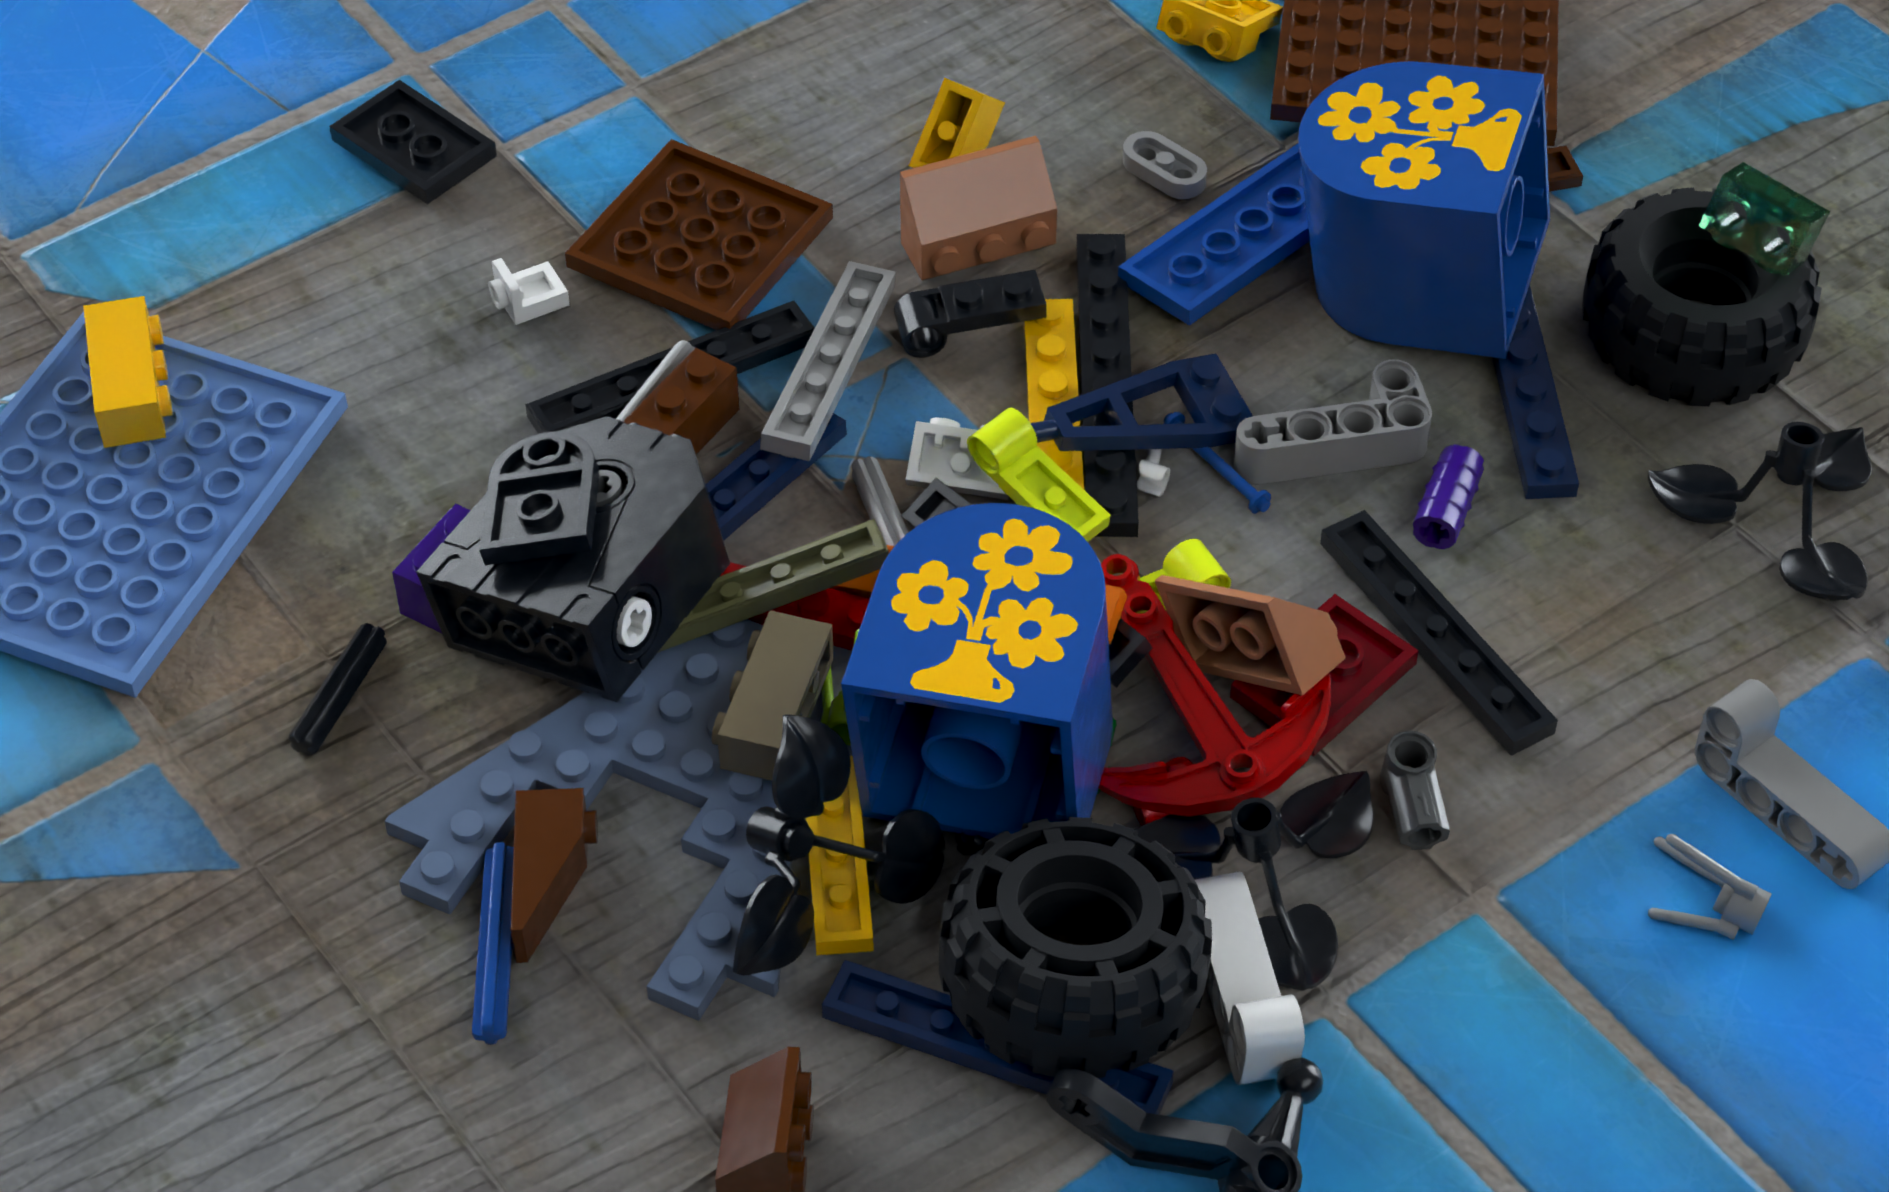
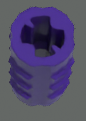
(1448, 496)

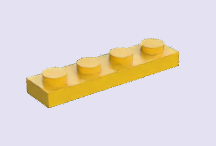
(839, 879)

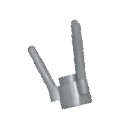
(1738, 900)

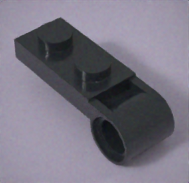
(964, 306)

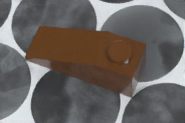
(548, 860)

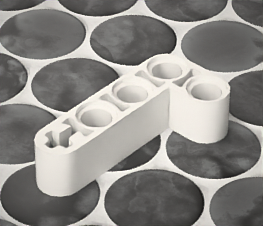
(1253, 1018)

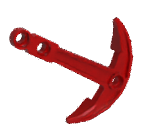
(1213, 783)

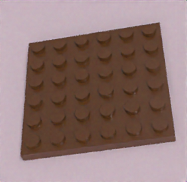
(1338, 37)

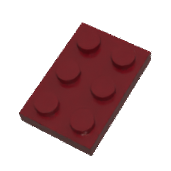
(1370, 667)

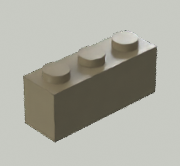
(781, 678)

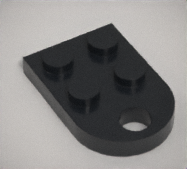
(537, 504)

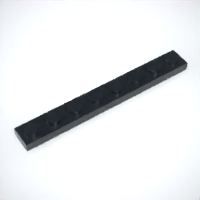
(1103, 361)

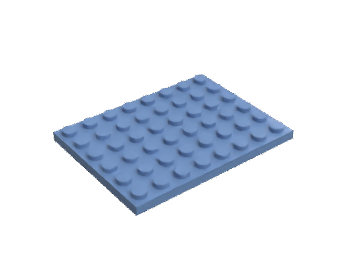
(130, 540)

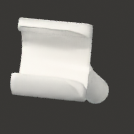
(1153, 476)

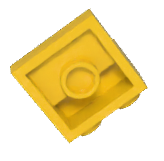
(1219, 26)

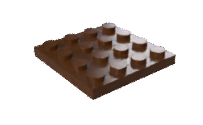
(699, 236)

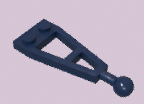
(1199, 382)

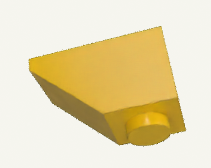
(957, 124)

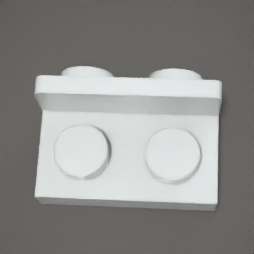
(942, 453)

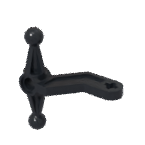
(1240, 1163)

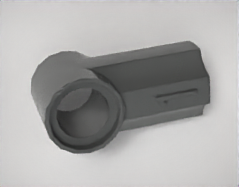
(1414, 790)

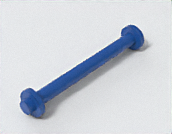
(1258, 500)

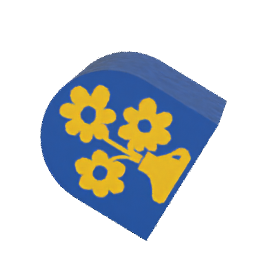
(1427, 202)
(983, 674)

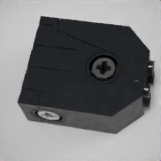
(597, 611)

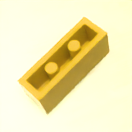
(127, 371)

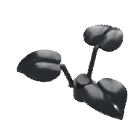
(1803, 455)
(809, 771)
(1327, 816)

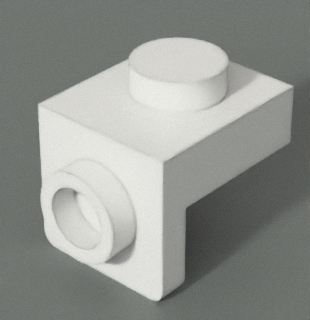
(527, 292)

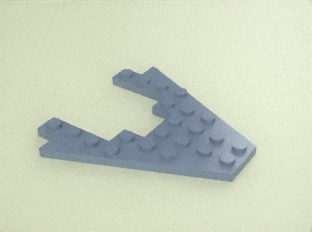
(651, 736)

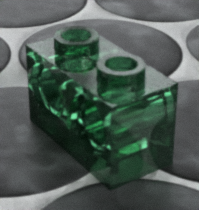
(1766, 207)

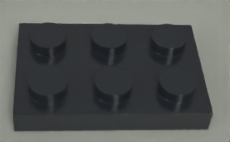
(413, 141)

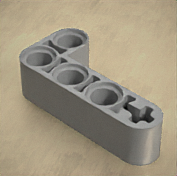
(1340, 437)
(1785, 791)

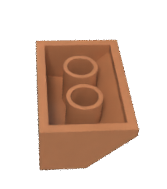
(977, 208)
(1251, 635)

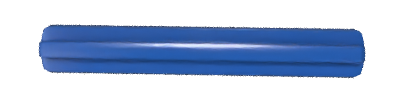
(494, 947)

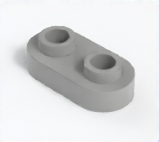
(1164, 165)

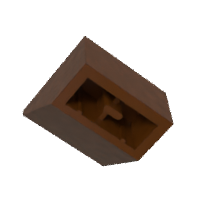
(766, 1126)

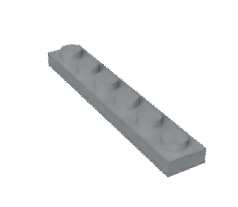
(828, 361)

